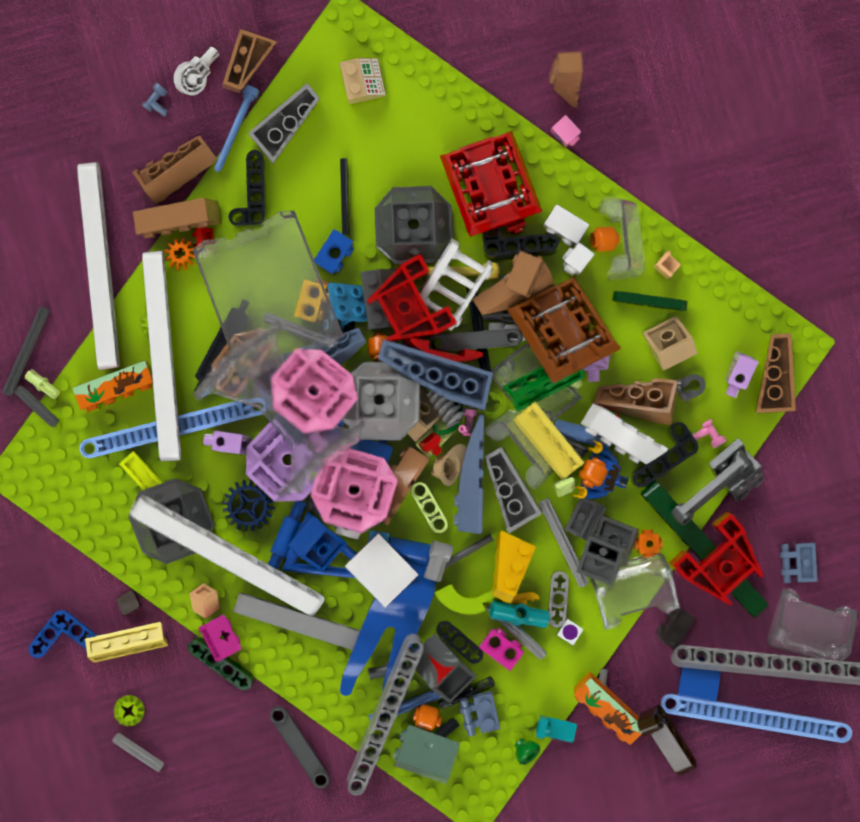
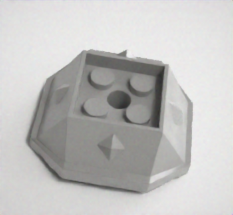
(396, 414)

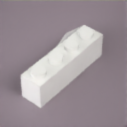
(622, 435)

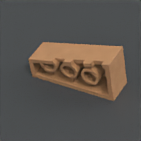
(177, 217)

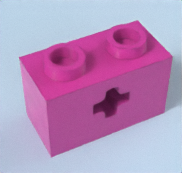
(211, 633)

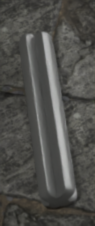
(37, 406)

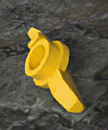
(523, 598)

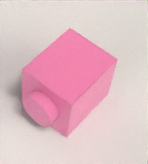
(566, 132)

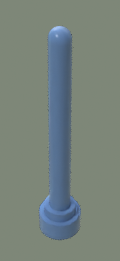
(250, 93)

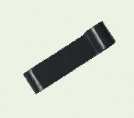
(252, 189)
(520, 243)
(666, 466)

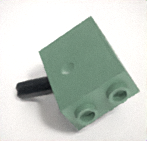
(428, 752)

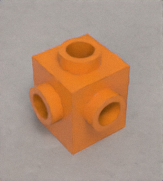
(642, 538)

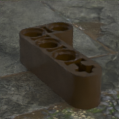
(658, 724)

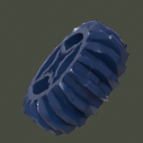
(233, 513)

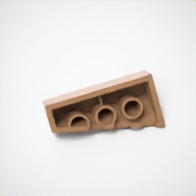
(567, 76)
(175, 169)
(406, 474)

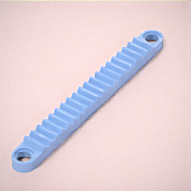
(188, 423)
(757, 718)

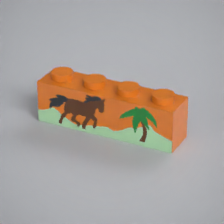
(114, 385)
(608, 707)

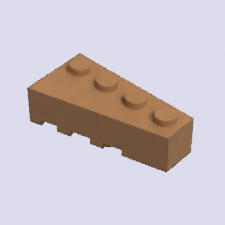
(777, 381)

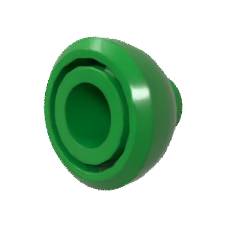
(526, 751)

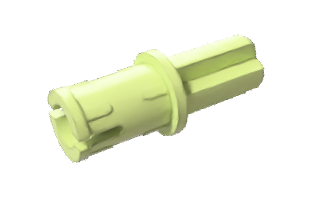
(42, 384)

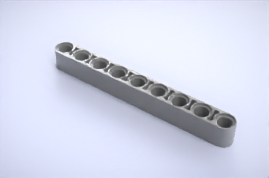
(384, 723)

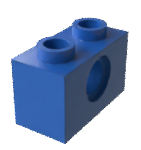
(335, 241)

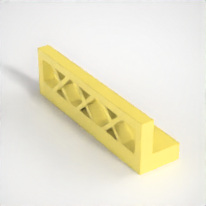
(547, 441)
(125, 642)

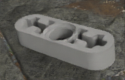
(565, 594)

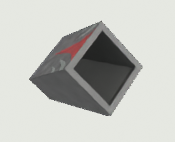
(443, 669)

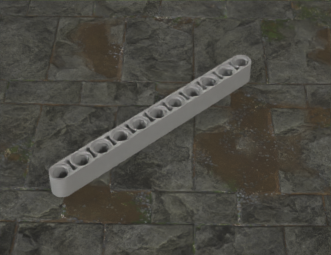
(767, 669)

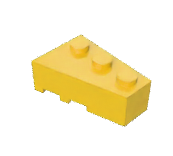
(510, 565)

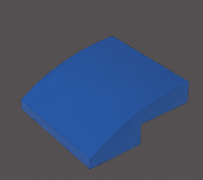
(699, 683)

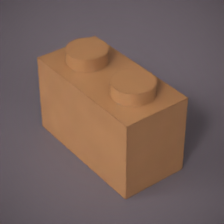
(524, 274)

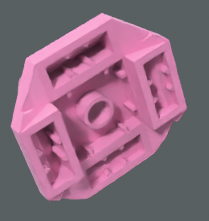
(315, 372)
(357, 470)

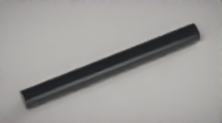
(344, 196)

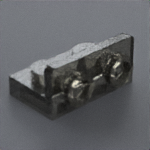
(674, 627)

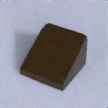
(128, 602)

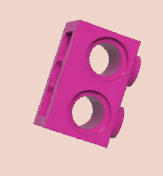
(498, 652)

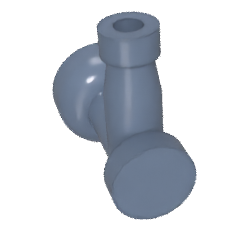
(151, 102)

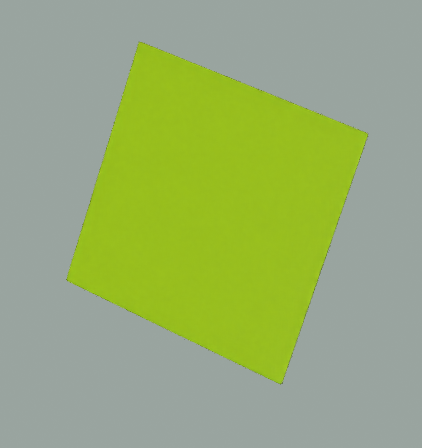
(387, 146)

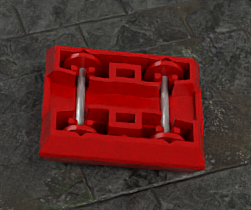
(490, 183)

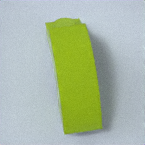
(462, 604)

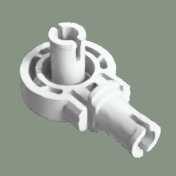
(194, 73)

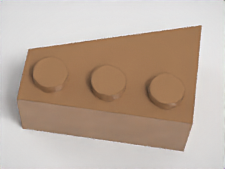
(246, 58)

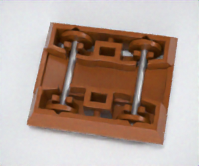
(564, 332)

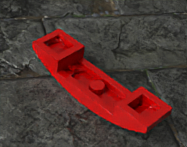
(463, 356)

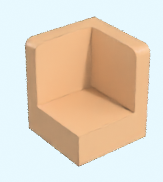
(667, 265)
(204, 600)

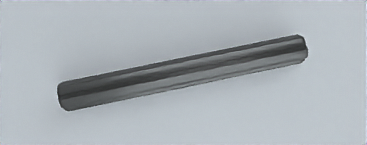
(25, 351)

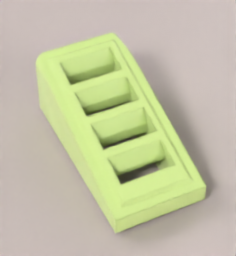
(564, 486)

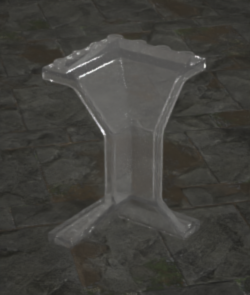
(246, 377)

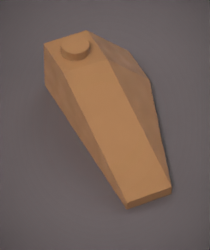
(500, 298)
(647, 400)

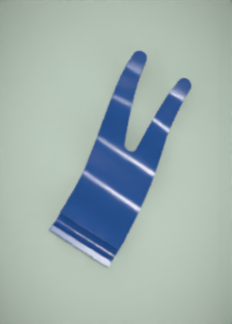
(402, 613)

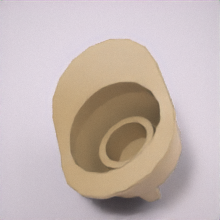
(449, 465)

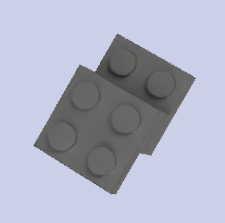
(742, 484)
(607, 550)

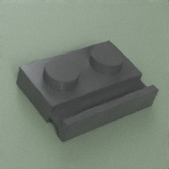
(585, 518)

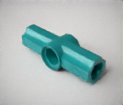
(508, 613)

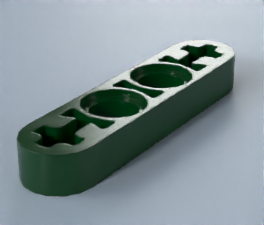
(650, 301)
(219, 667)

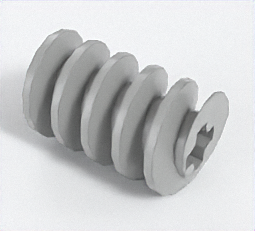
(447, 409)

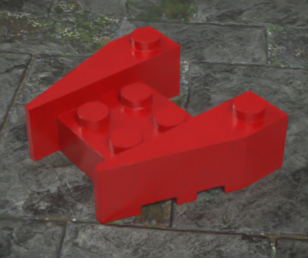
(405, 306)
(724, 565)

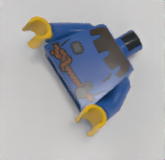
(612, 478)

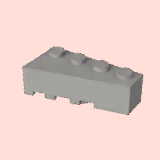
(514, 496)

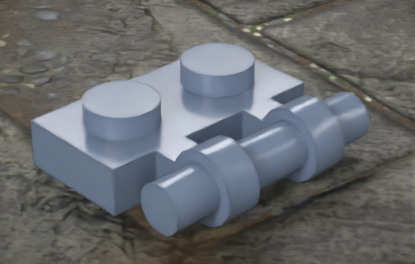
(805, 562)
(486, 713)

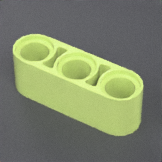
(436, 514)

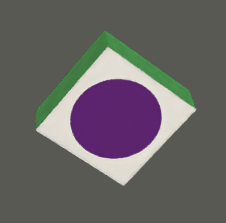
(570, 631)

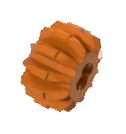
(186, 247)

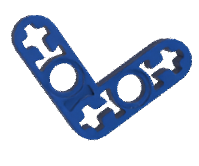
(59, 628)

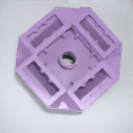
(267, 466)

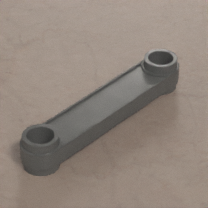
(475, 340)
(740, 465)
(300, 747)

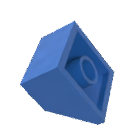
(317, 544)

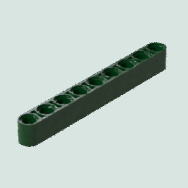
(699, 544)

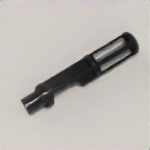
(470, 691)

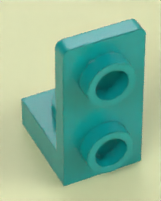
(555, 728)

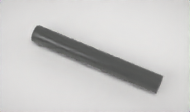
(469, 550)

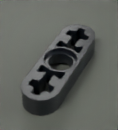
(467, 655)

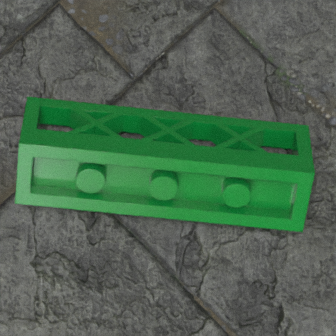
(539, 389)

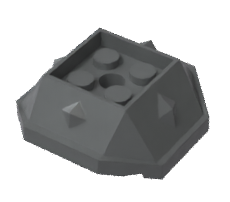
(409, 204)
(182, 499)

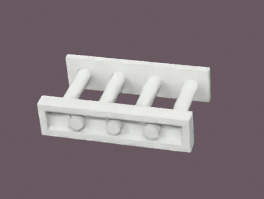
(442, 268)

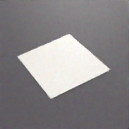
(381, 570)

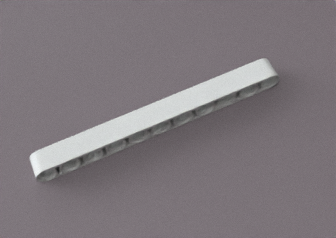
(98, 266)
(161, 356)
(227, 555)

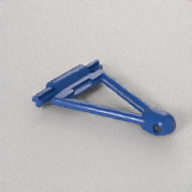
(288, 531)

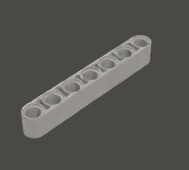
(296, 620)

